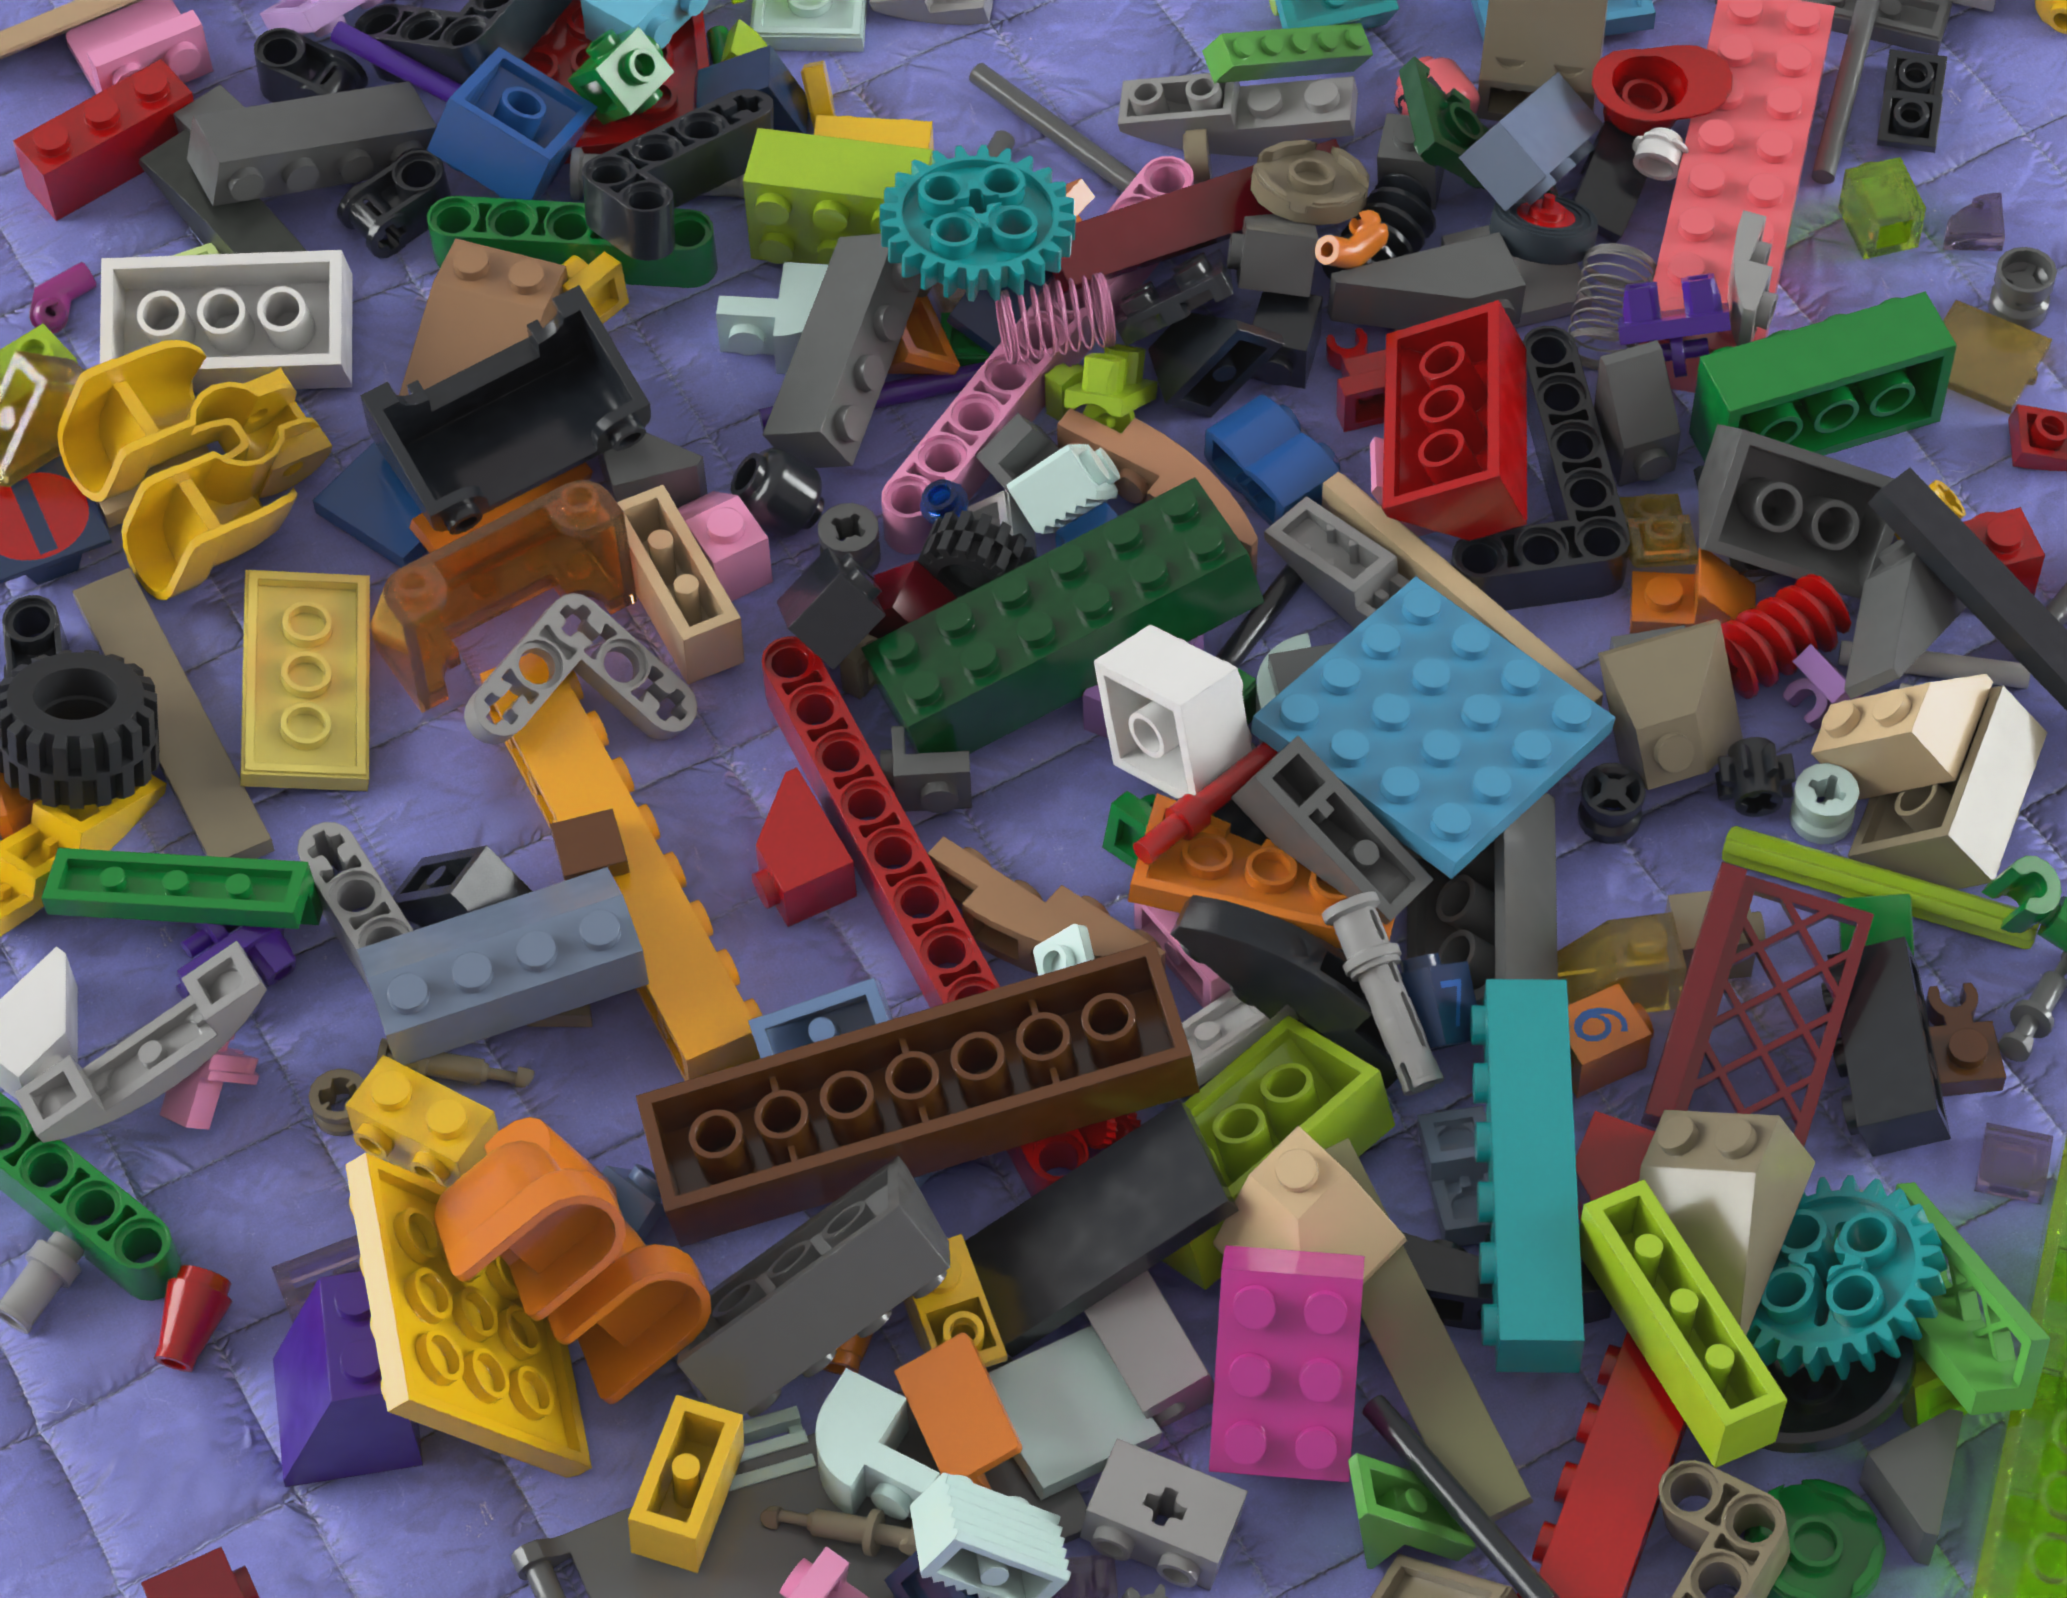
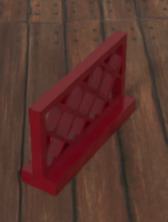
(1708, 980)

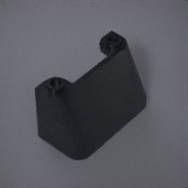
(510, 418)

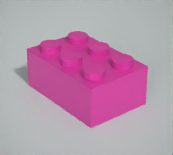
(1286, 1363)

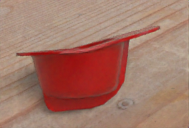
(1660, 86)

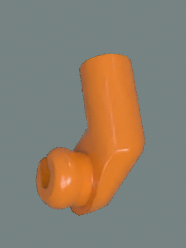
(1367, 240)

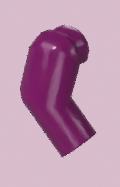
(53, 298)

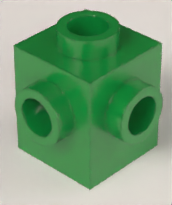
(622, 74)

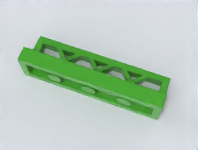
(1963, 1351)

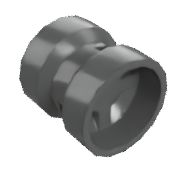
(2023, 287)

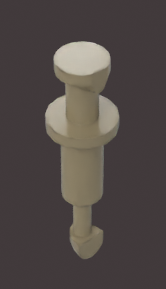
(462, 1068)
(867, 1531)

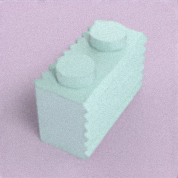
(1065, 487)
(987, 1541)

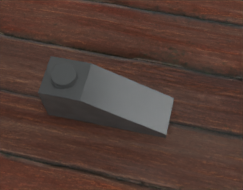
(1428, 285)
(1897, 619)
(1329, 829)

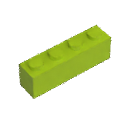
(1680, 1324)

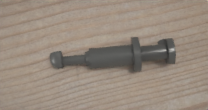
(2034, 1016)

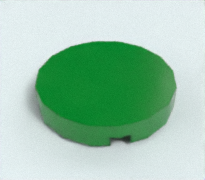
(1831, 1540)

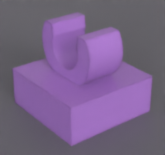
(1823, 681)

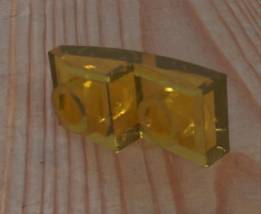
(1658, 531)

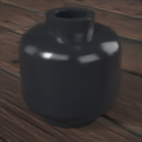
(779, 491)

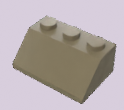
(1958, 827)

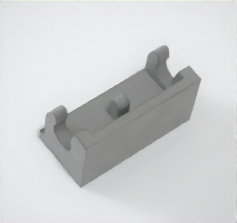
(1151, 1351)

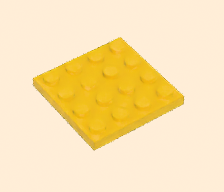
(454, 1348)

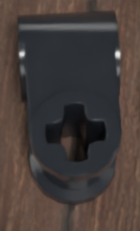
(301, 68)
(396, 202)
(27, 618)

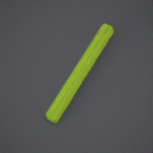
(1858, 879)

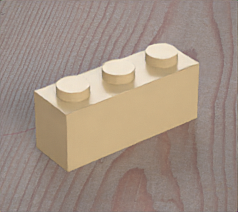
(680, 588)

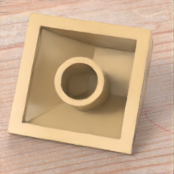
(1309, 1204)

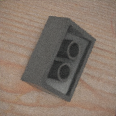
(1790, 510)

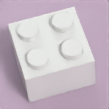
(1171, 711)

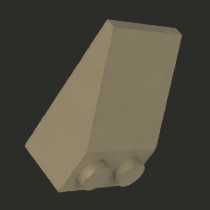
(1730, 1194)

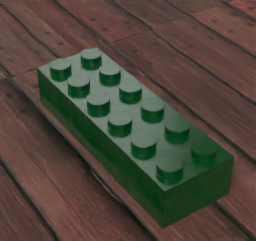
(1035, 631)

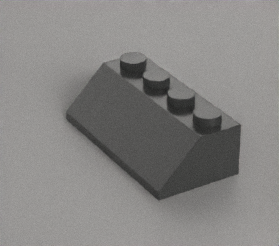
(1497, 907)
(817, 1291)

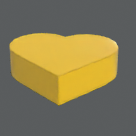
(817, 90)

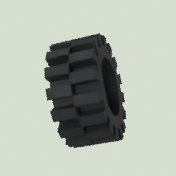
(971, 551)

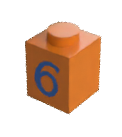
(1607, 1039)

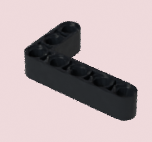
(460, 40)
(1590, 541)

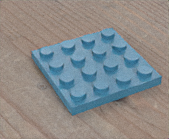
(1436, 724)

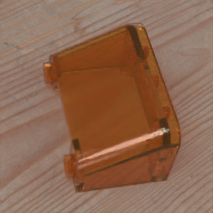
(560, 541)

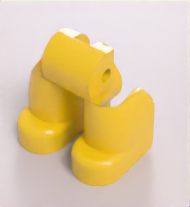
(209, 508)

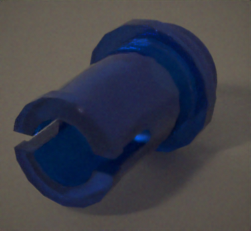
(943, 497)

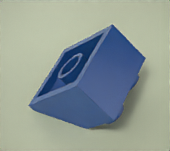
(510, 127)

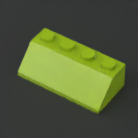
(1266, 1093)

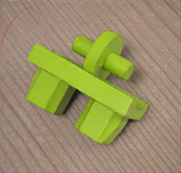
(1112, 386)

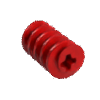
(1780, 629)

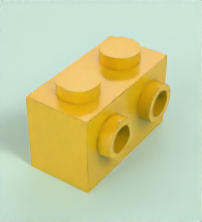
(419, 1123)

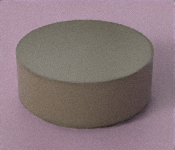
(1197, 154)

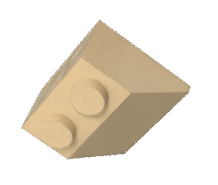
(1903, 735)

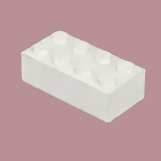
(240, 309)

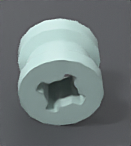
(1826, 820)

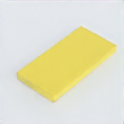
(305, 681)

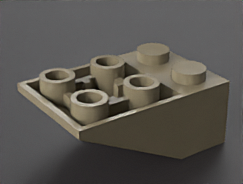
(1534, 41)

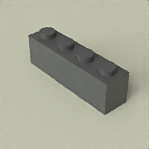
(306, 142)
(843, 355)

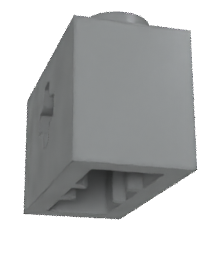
(1144, 1485)

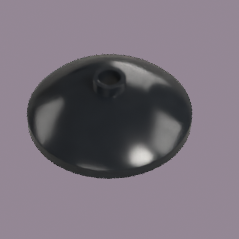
(1840, 1411)

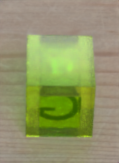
(1881, 208)

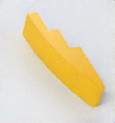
(30, 852)

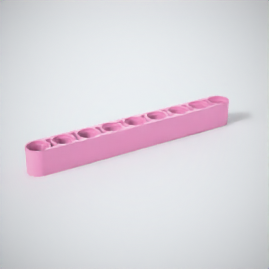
(1004, 389)

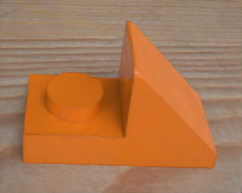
(1681, 599)

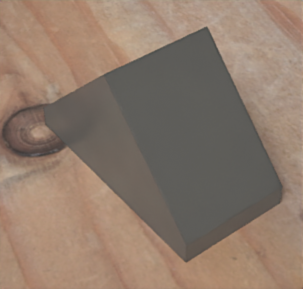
(654, 464)
(1911, 1481)

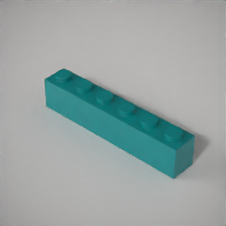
(1530, 1177)

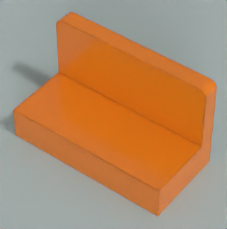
(959, 1410)

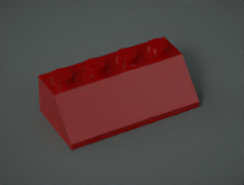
(1457, 424)

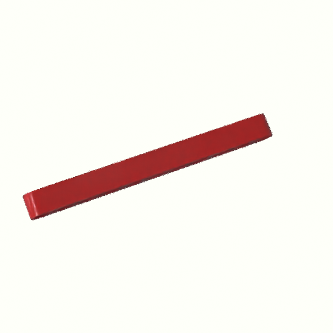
(888, 842)

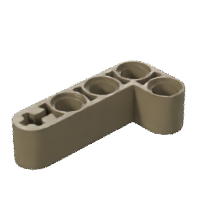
(1717, 1528)

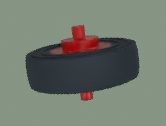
(1547, 231)

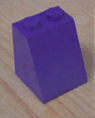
(331, 1392)

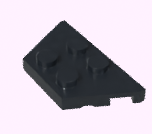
(1193, 284)

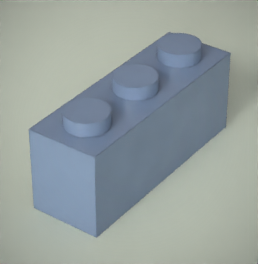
(1533, 144)

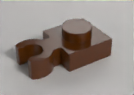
(1964, 1049)

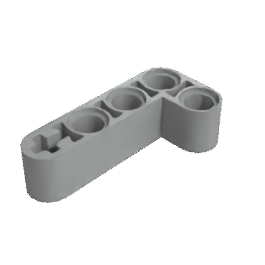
(351, 889)

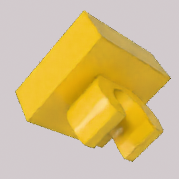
(601, 283)

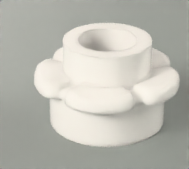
(1659, 153)

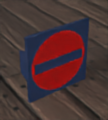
(47, 525)

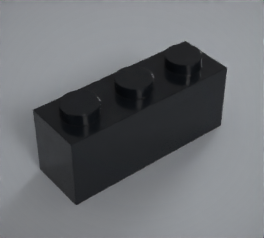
(1888, 1053)

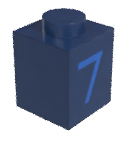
(1441, 998)

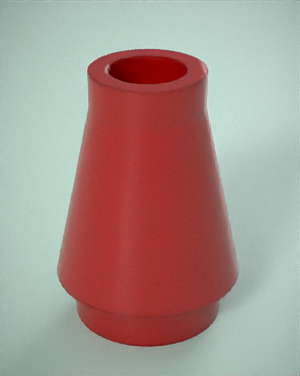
(190, 1316)

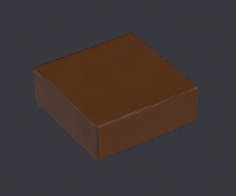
(589, 845)

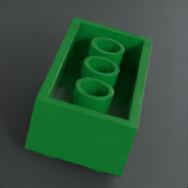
(1831, 380)

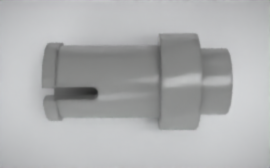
(48, 1269)

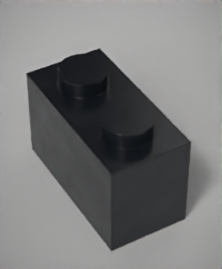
(832, 606)

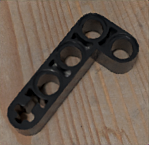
(640, 182)

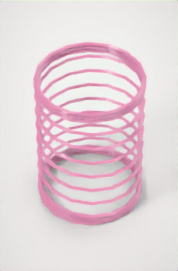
(1103, 313)

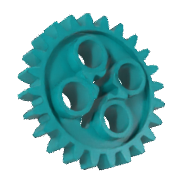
(977, 222)
(1889, 1281)

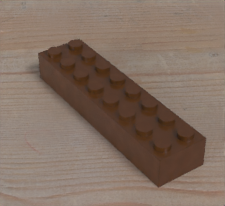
(920, 1089)

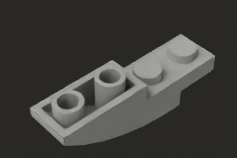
(1237, 116)

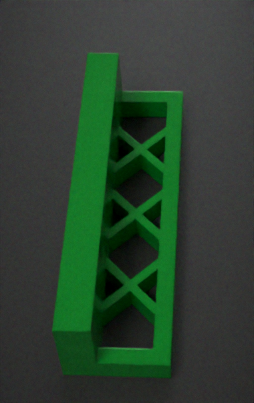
(182, 888)

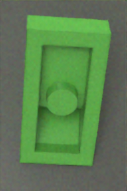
(1400, 1510)

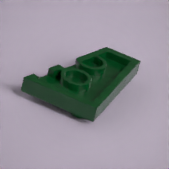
(1441, 122)

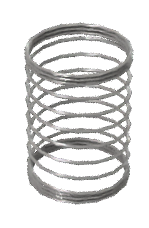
(1614, 284)

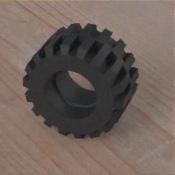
(78, 729)

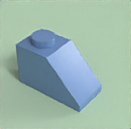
(821, 1018)

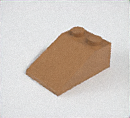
(479, 309)

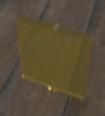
(1992, 356)

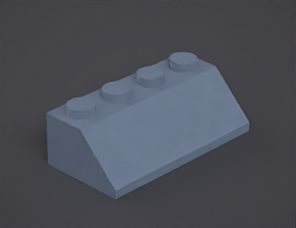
(504, 966)

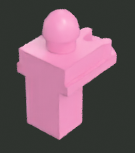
(196, 1097)

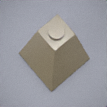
(1672, 703)

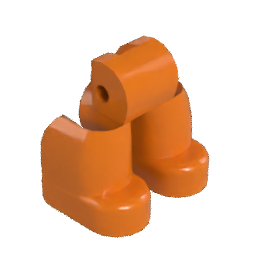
(573, 1255)

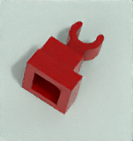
(1362, 382)

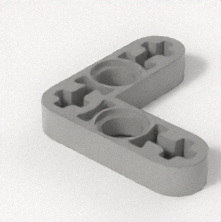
(567, 653)

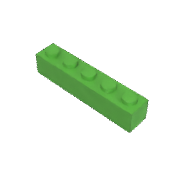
(1287, 52)

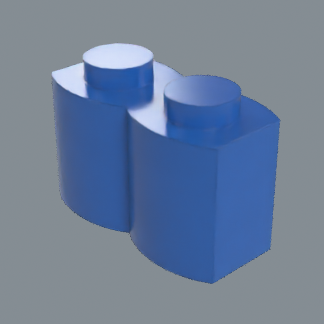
(1269, 458)

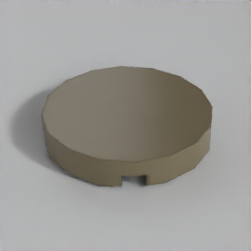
(1310, 183)

